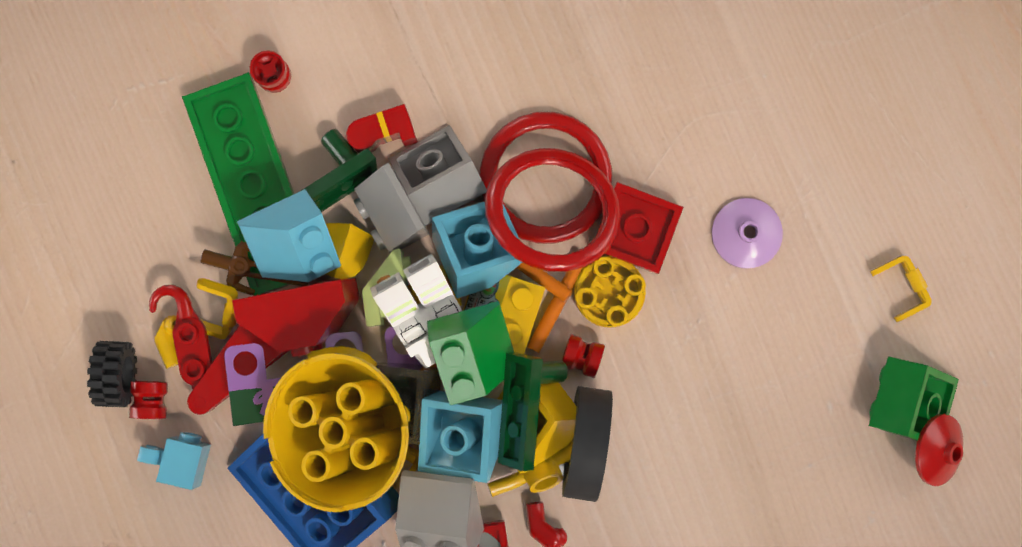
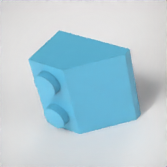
(290, 240)
(470, 249)
(459, 437)

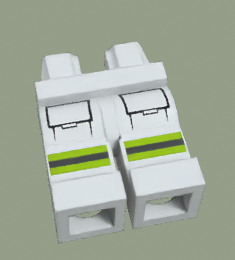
(406, 315)

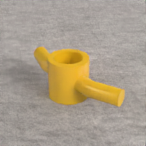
(542, 478)

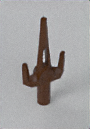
(239, 267)

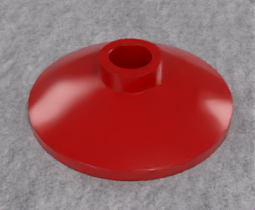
(939, 450)

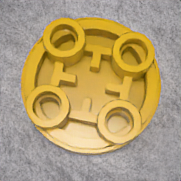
(609, 292)

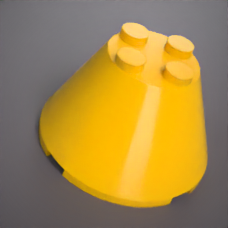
(336, 432)

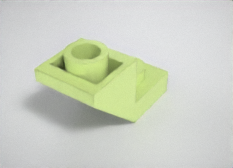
(393, 264)

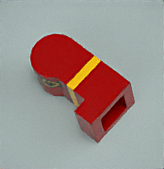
(381, 128)

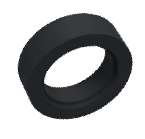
(591, 438)

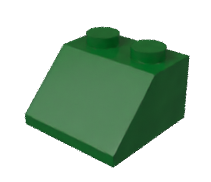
(470, 351)
(910, 397)

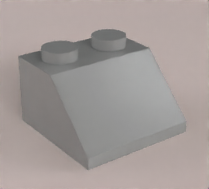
(437, 174)
(390, 210)
(438, 511)

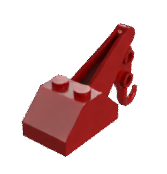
(276, 321)

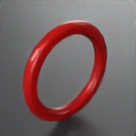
(576, 129)
(526, 254)

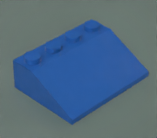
(300, 522)

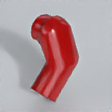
(541, 530)

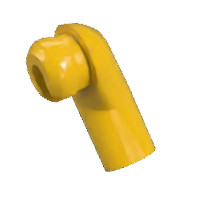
(165, 342)

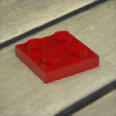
(644, 228)

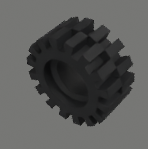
(111, 373)

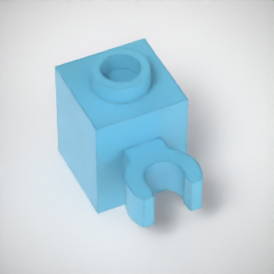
(180, 461)

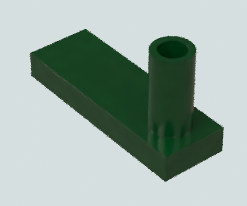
(344, 179)
(521, 406)

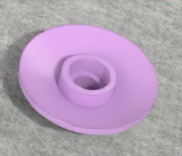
(730, 238)

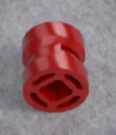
(265, 66)
(574, 354)
(148, 408)

